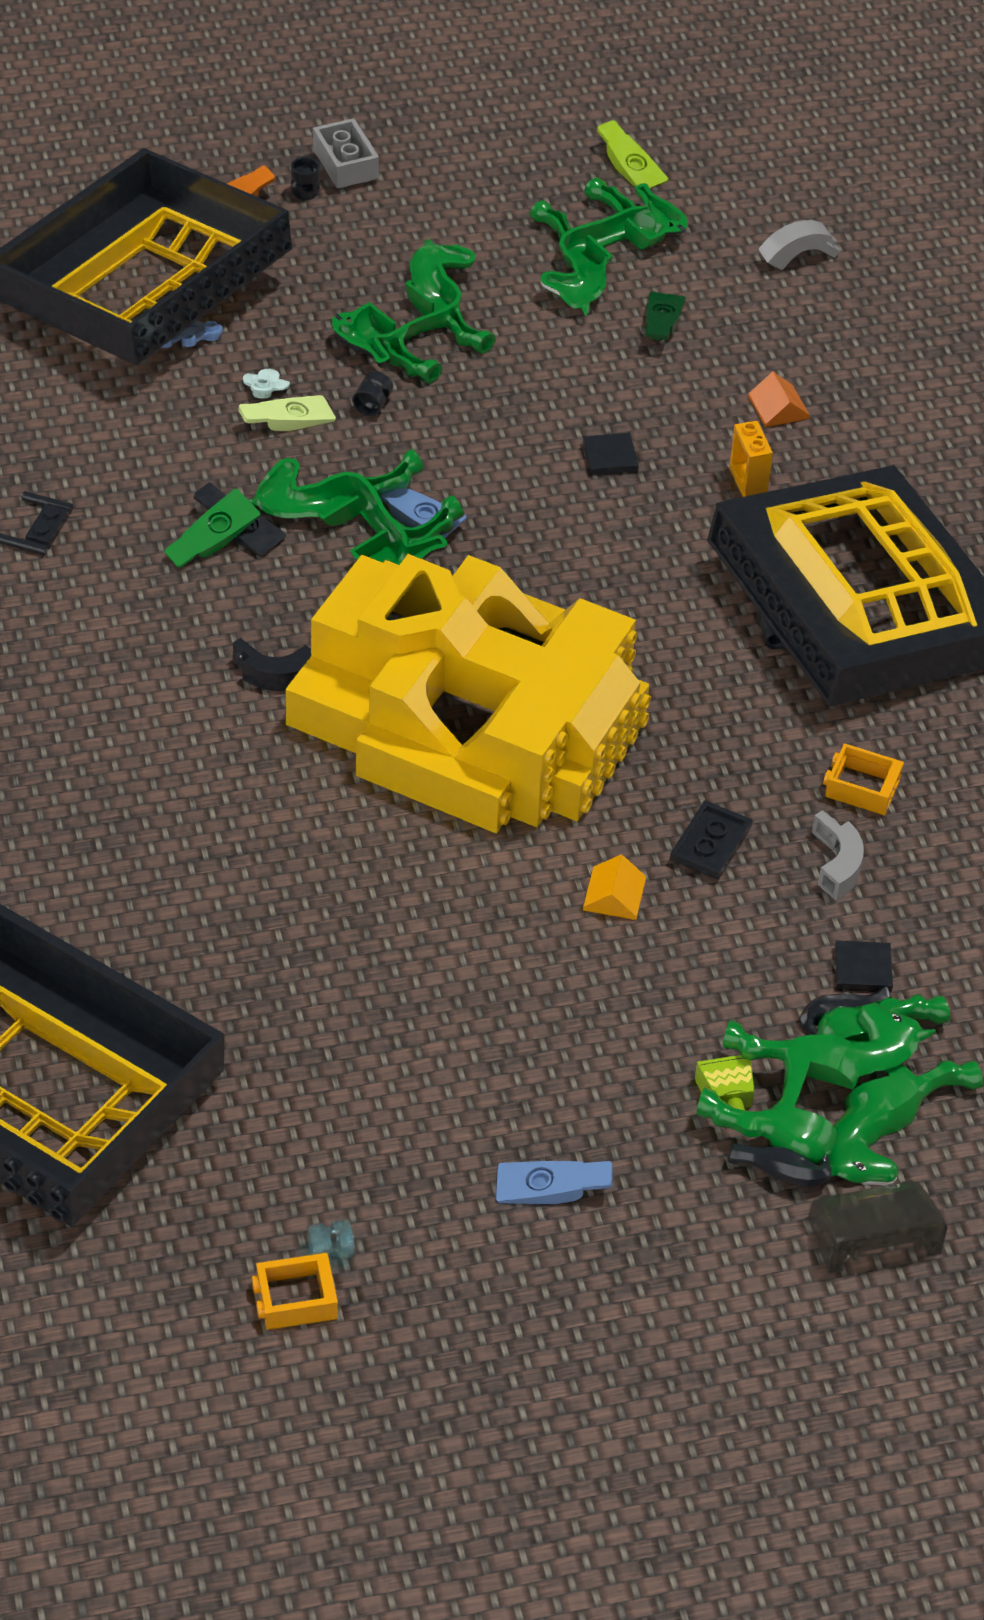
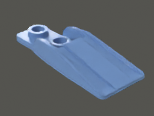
(414, 508)
(550, 1181)

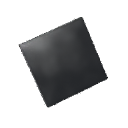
(610, 453)
(863, 965)

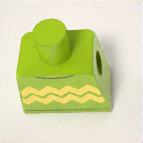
(729, 1078)

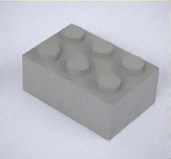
(345, 153)

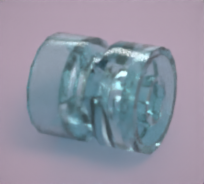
(320, 1242)

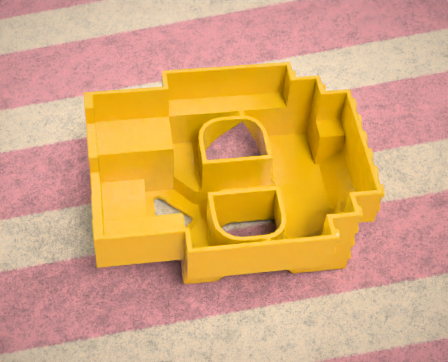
(557, 706)

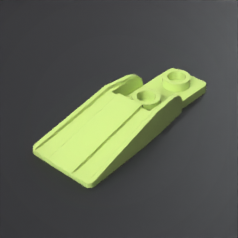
(289, 413)

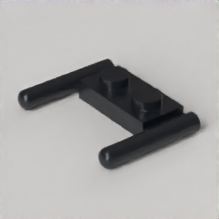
(45, 527)

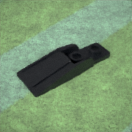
(257, 537)

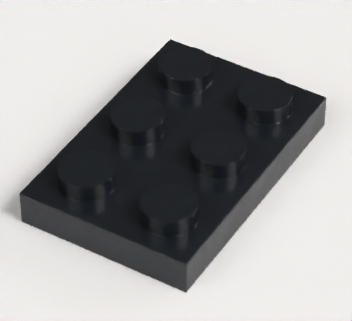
(711, 839)

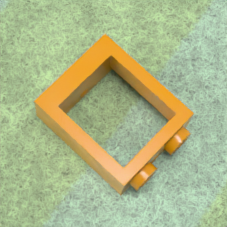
(750, 458)
(867, 763)
(298, 1312)

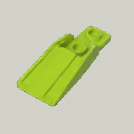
(630, 157)

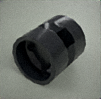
(305, 178)
(372, 393)

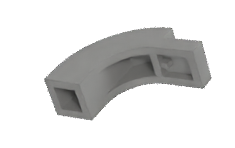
(796, 238)
(843, 871)

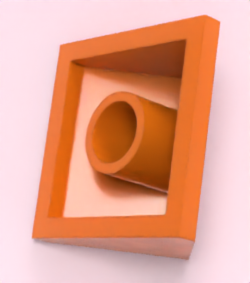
(777, 401)

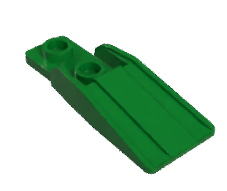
(213, 529)

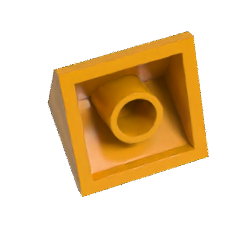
(615, 888)

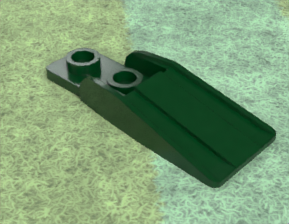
(663, 315)

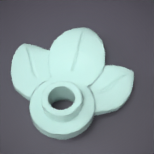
(265, 383)

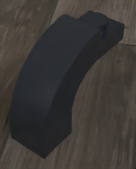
(268, 671)

